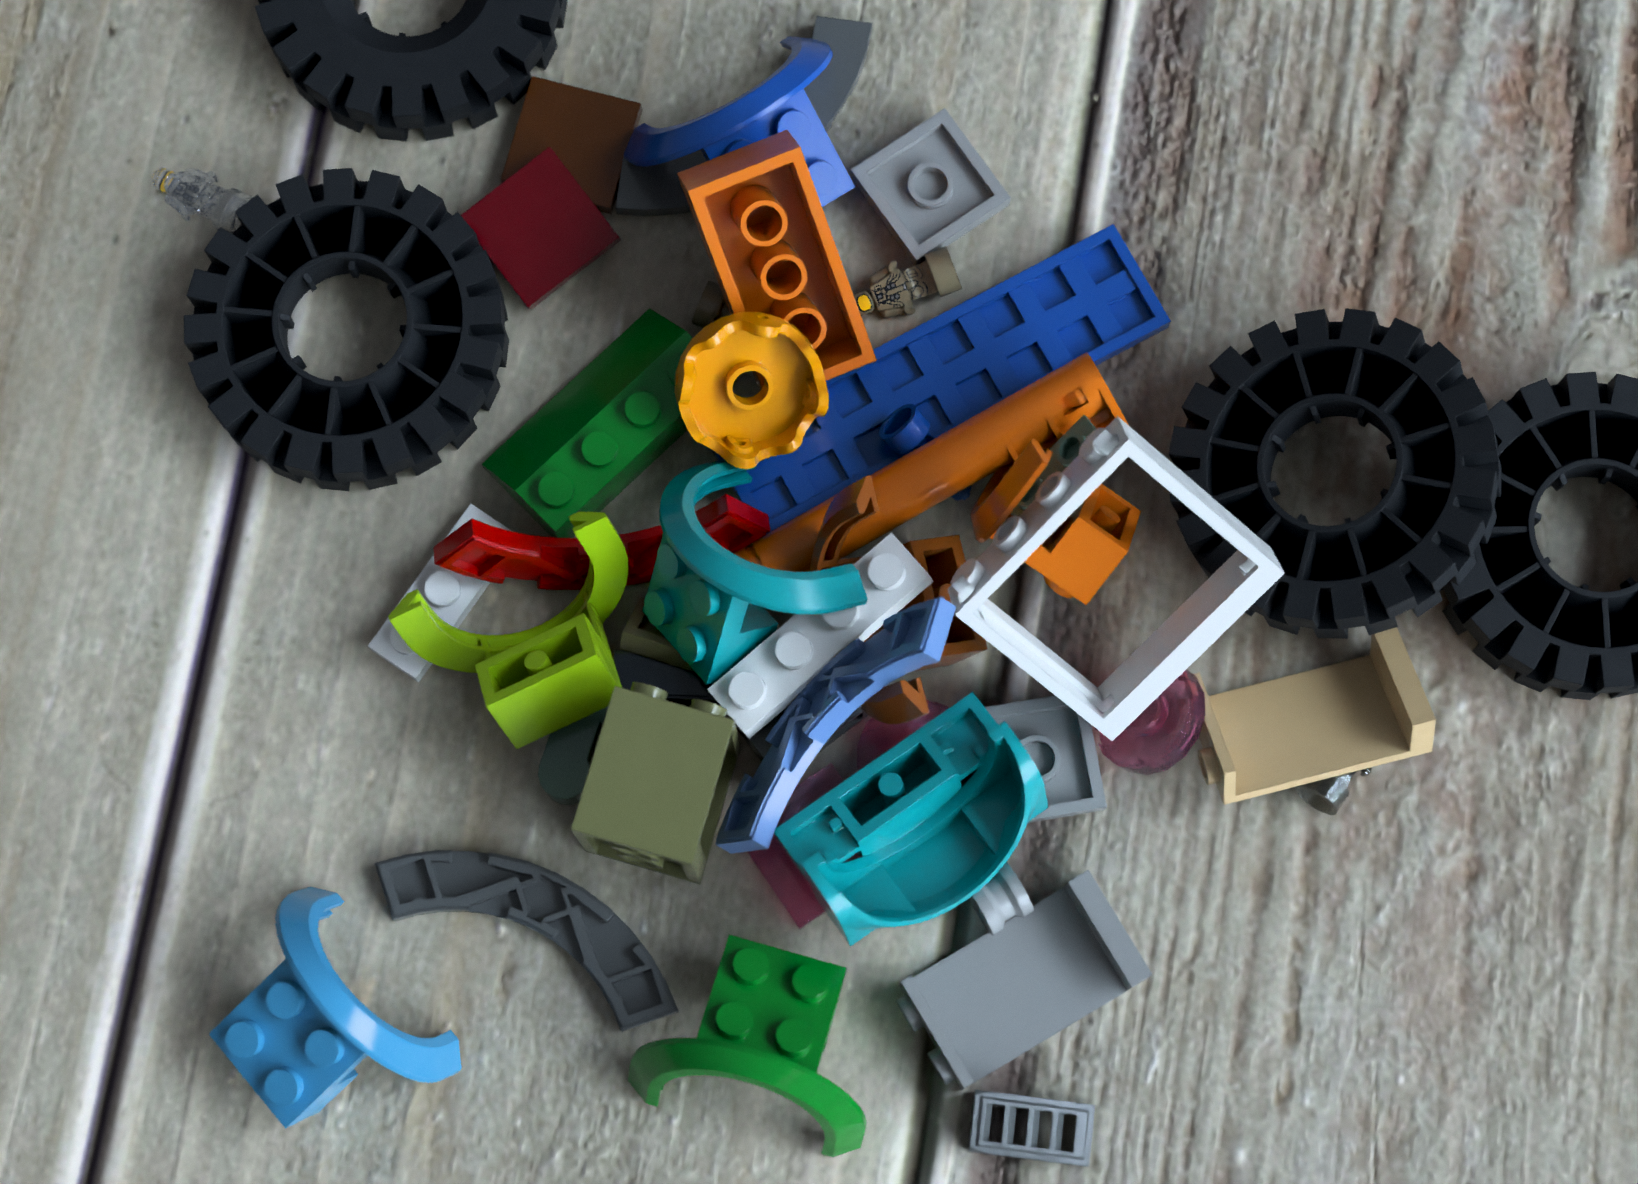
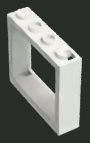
(1173, 644)

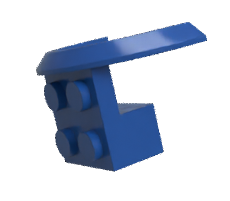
(764, 110)

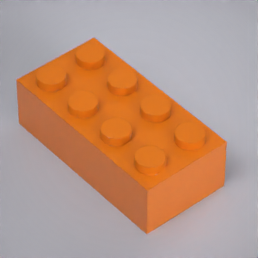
(777, 247)

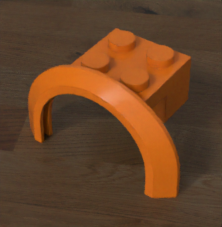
(1082, 549)

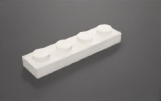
(802, 646)

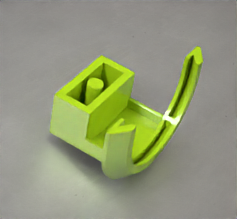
(545, 673)

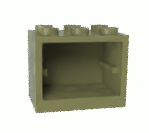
(657, 782)

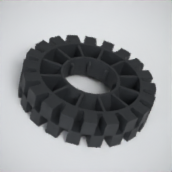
(411, 79)
(367, 424)
(1420, 528)
(1512, 595)

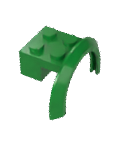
(766, 1029)

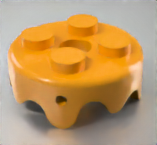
(755, 426)

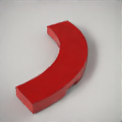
(563, 563)

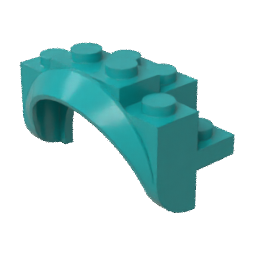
(915, 826)

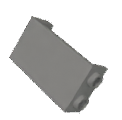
(1022, 982)

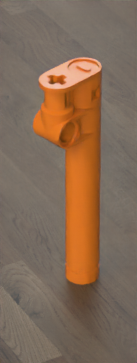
(953, 461)

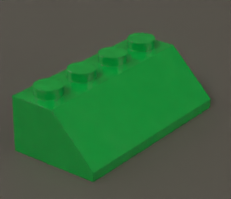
(597, 428)

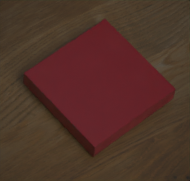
(540, 228)

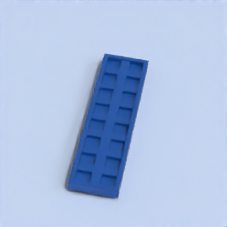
(964, 363)

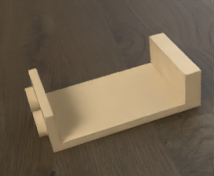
(1316, 723)

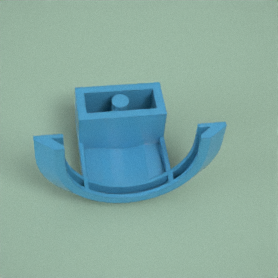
(308, 1031)

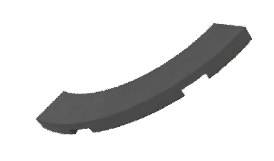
(657, 188)
(540, 901)

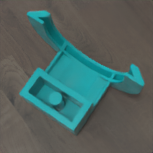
(716, 601)

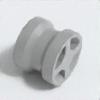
(1001, 900)

